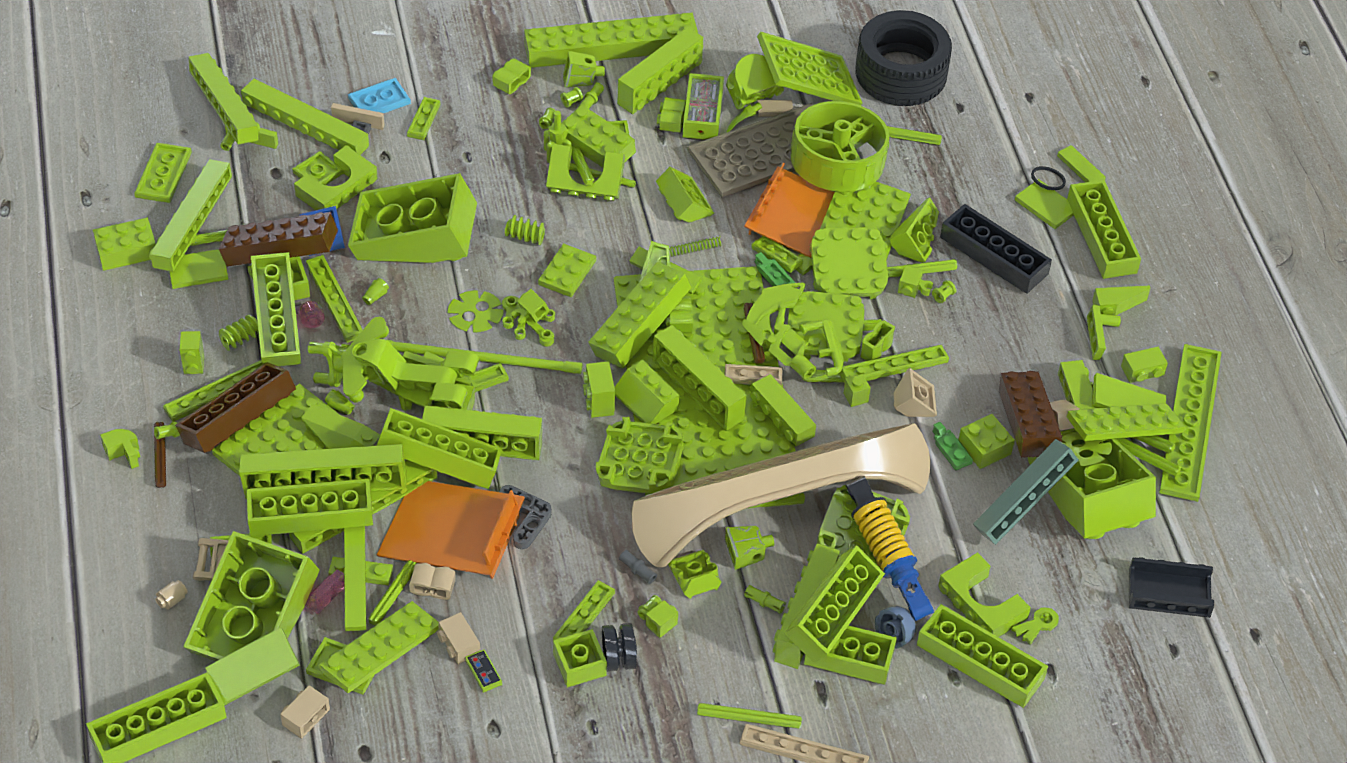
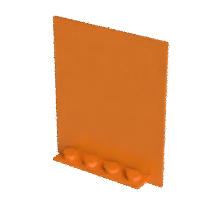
(790, 211)
(453, 527)

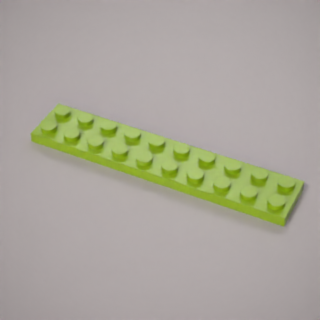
(1194, 408)

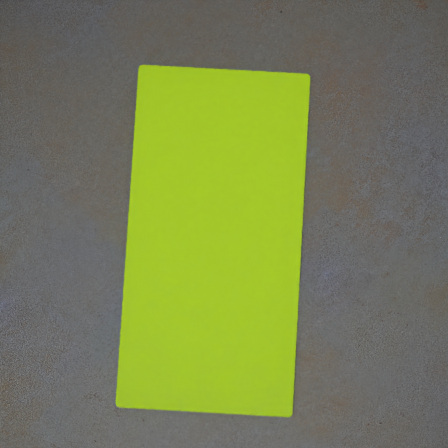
(724, 340)

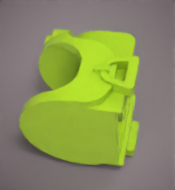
(751, 81)

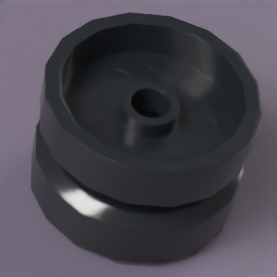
(621, 646)

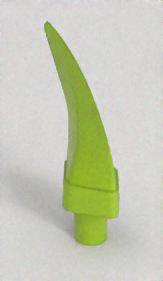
(749, 111)

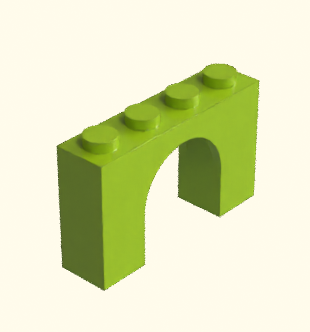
(360, 174)
(606, 186)
(995, 619)

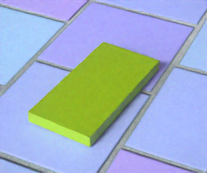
(163, 172)
(1116, 393)
(252, 666)

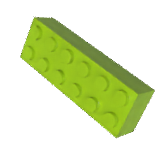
(660, 70)
(1103, 229)
(276, 309)
(639, 314)
(699, 377)
(513, 433)
(441, 448)
(309, 507)
(819, 565)
(834, 604)
(982, 655)
(157, 720)

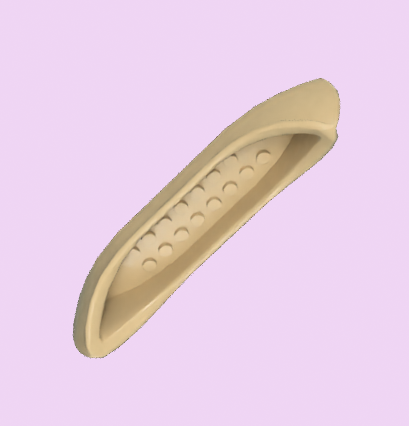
(676, 515)

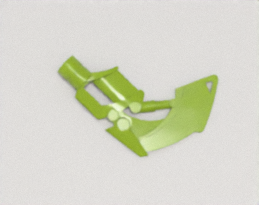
(757, 324)

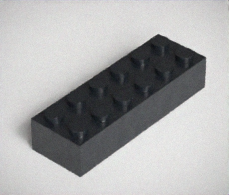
(995, 248)

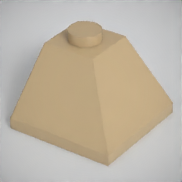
(915, 396)

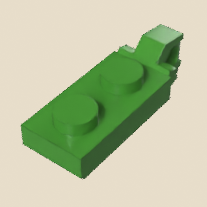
(772, 271)
(951, 447)

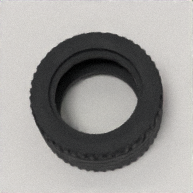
(907, 33)

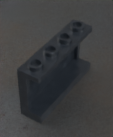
(1170, 587)

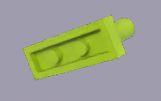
(265, 138)
(1095, 327)

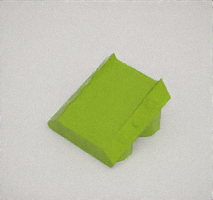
(695, 573)

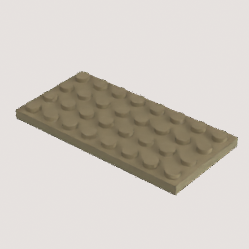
(748, 153)

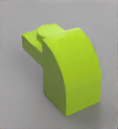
(121, 443)

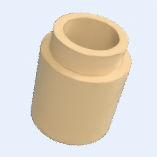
(171, 594)

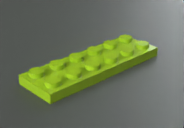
(1125, 422)
(379, 647)

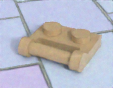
(218, 550)

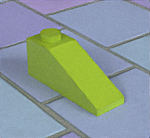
(1119, 299)

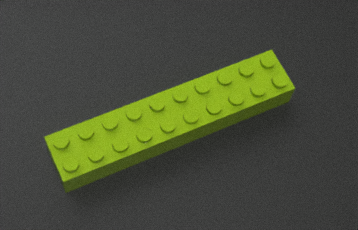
(604, 39)

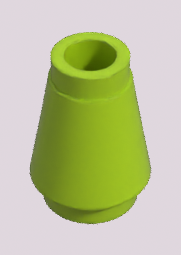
(375, 291)
(338, 401)

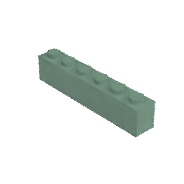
(1025, 491)

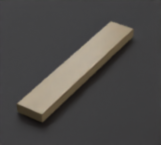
(796, 747)

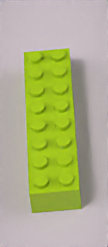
(380, 464)

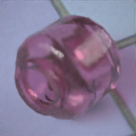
(311, 314)

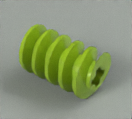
(525, 230)
(238, 331)

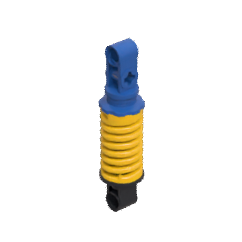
(888, 545)

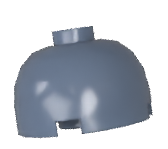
(896, 622)

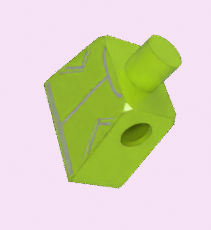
(581, 70)
(746, 545)

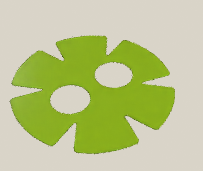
(470, 300)
(1093, 445)

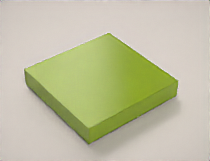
(319, 168)

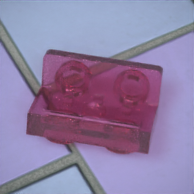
(326, 592)

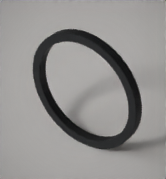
(1048, 169)

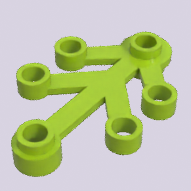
(546, 336)

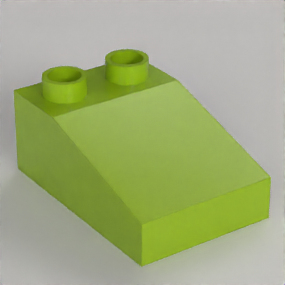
(414, 221)
(1106, 493)
(250, 596)

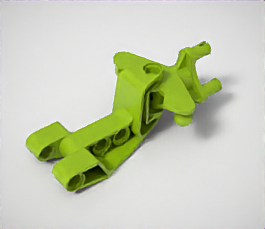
(383, 365)

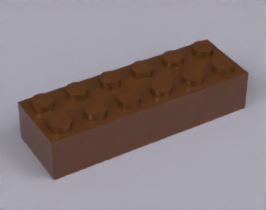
(295, 235)
(235, 407)
(1028, 412)

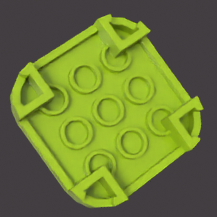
(849, 261)
(844, 312)
(640, 456)
(843, 533)

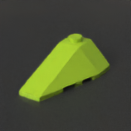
(915, 233)
(338, 430)

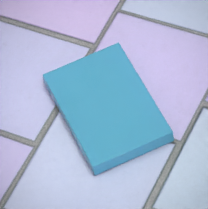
(380, 97)

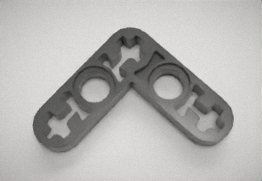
(533, 515)

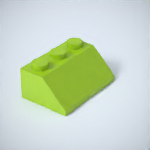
(683, 196)
(646, 394)

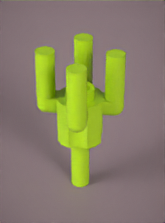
(556, 134)

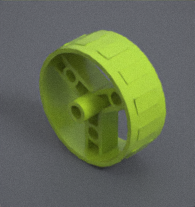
(836, 132)

